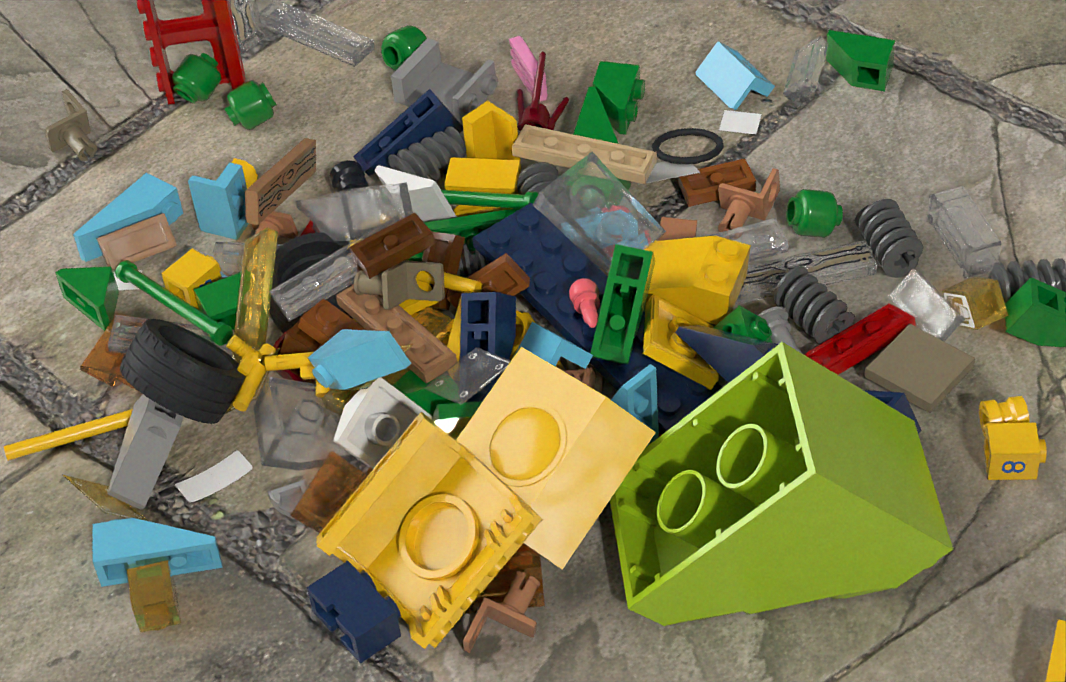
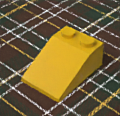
(700, 274)

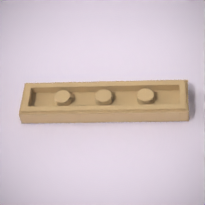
(568, 149)

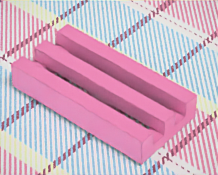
(526, 65)

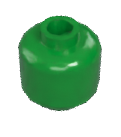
(400, 45)
(196, 77)
(250, 105)
(813, 213)

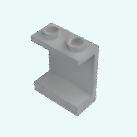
(455, 87)

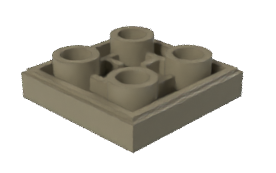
(920, 367)

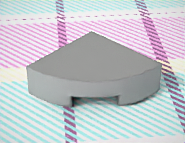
(286, 497)

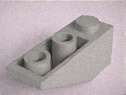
(143, 452)

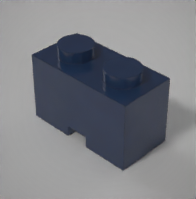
(353, 605)

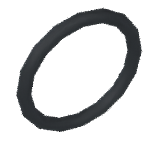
(684, 132)

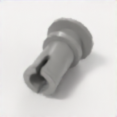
(777, 321)

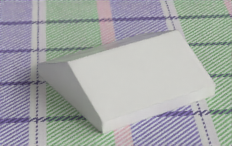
(424, 194)
(375, 421)

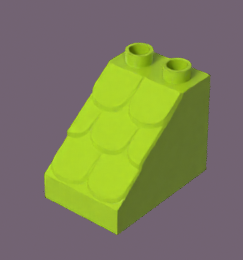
(776, 499)

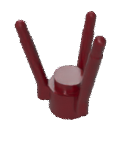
(537, 113)

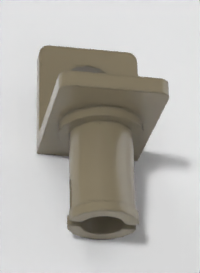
(72, 130)
(400, 283)

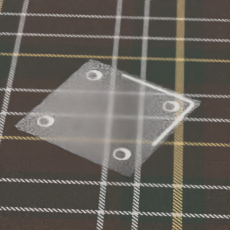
(468, 375)

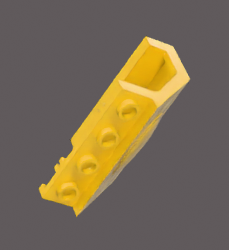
(555, 449)
(429, 528)

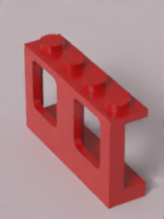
(213, 25)

